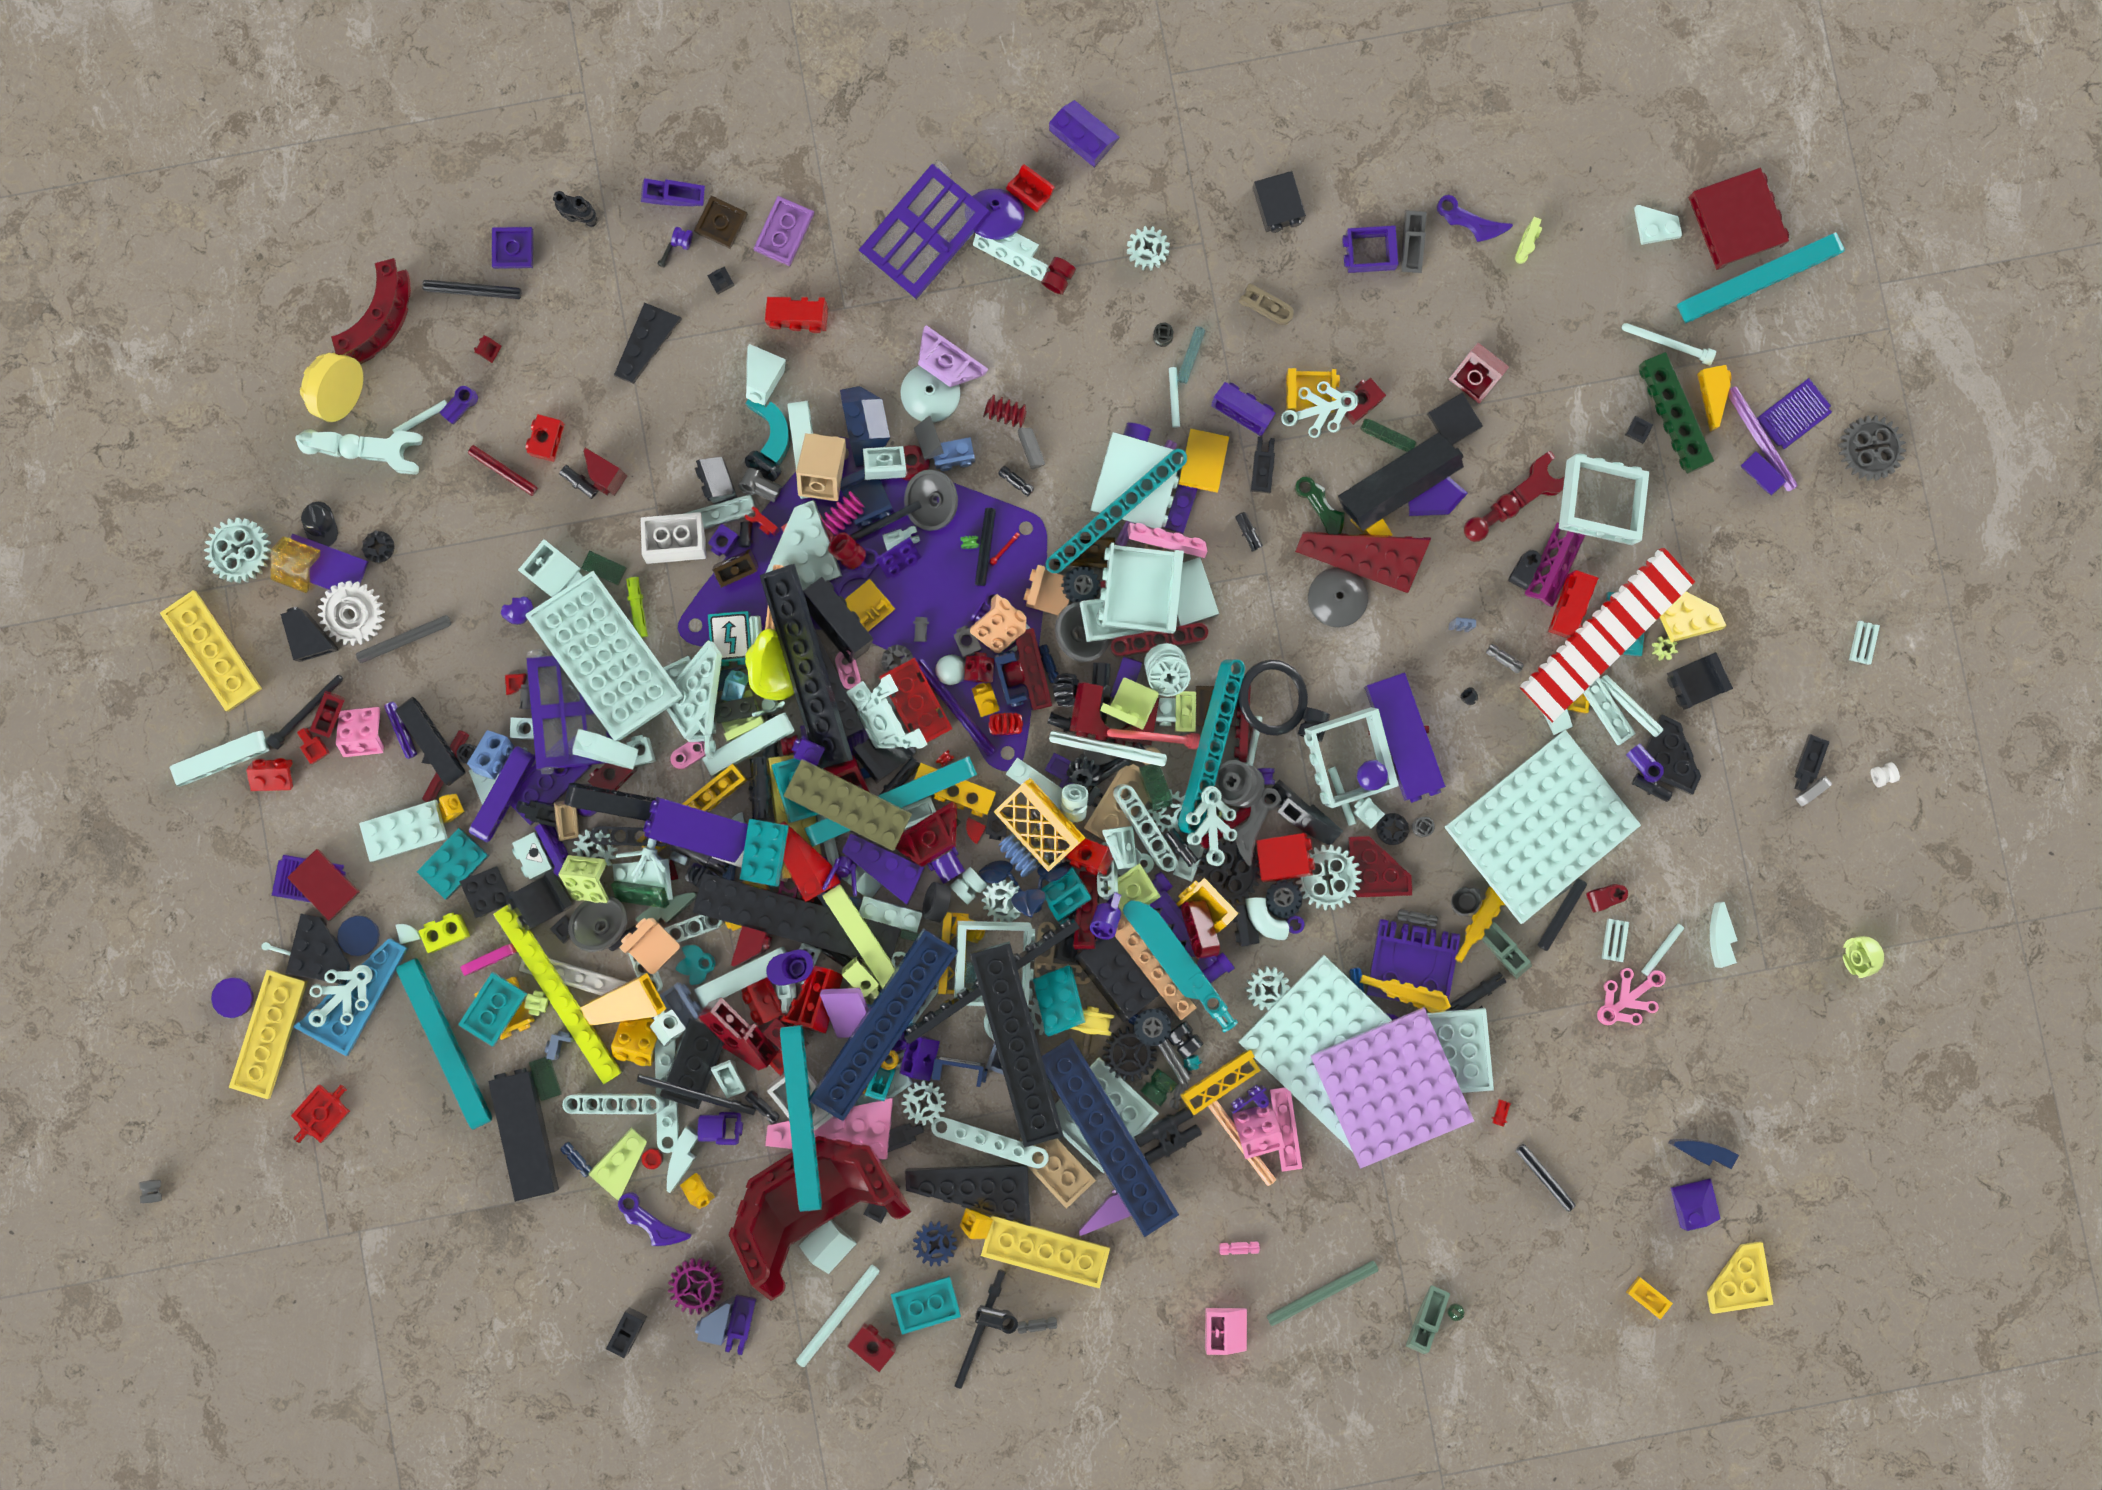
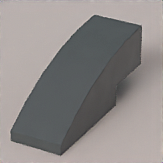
(1413, 241)

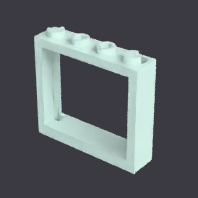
(1570, 523)
(1381, 750)
(1027, 972)

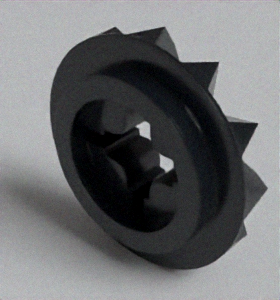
(385, 552)
(1385, 834)

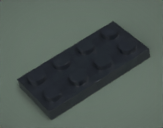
(693, 1062)

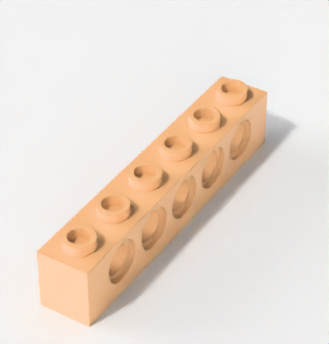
(1152, 969)

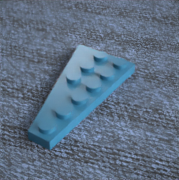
(341, 1036)

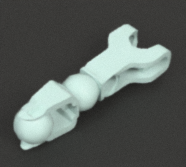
(369, 448)

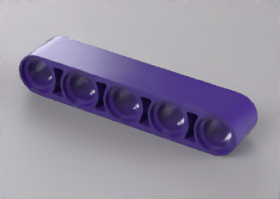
(502, 794)

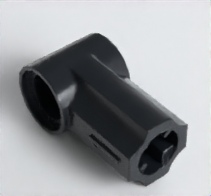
(994, 1318)

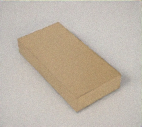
(566, 821)

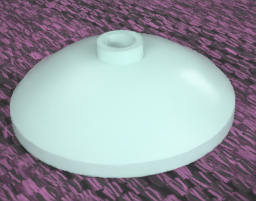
(921, 404)

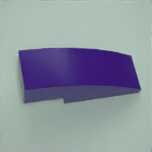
(672, 193)

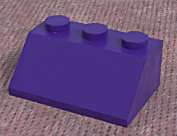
(1083, 132)
(1243, 408)

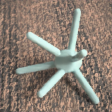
(648, 853)

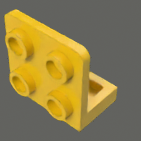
(635, 1042)

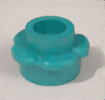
(1192, 1062)

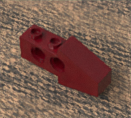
(738, 1036)

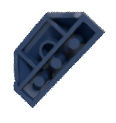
(864, 421)

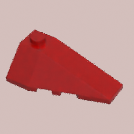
(806, 866)

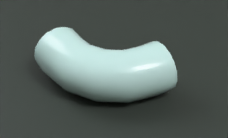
(1264, 922)

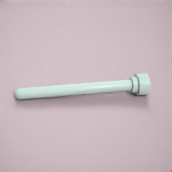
(1705, 355)

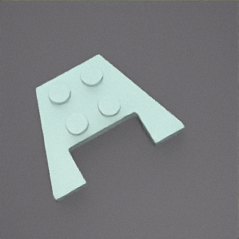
(882, 723)

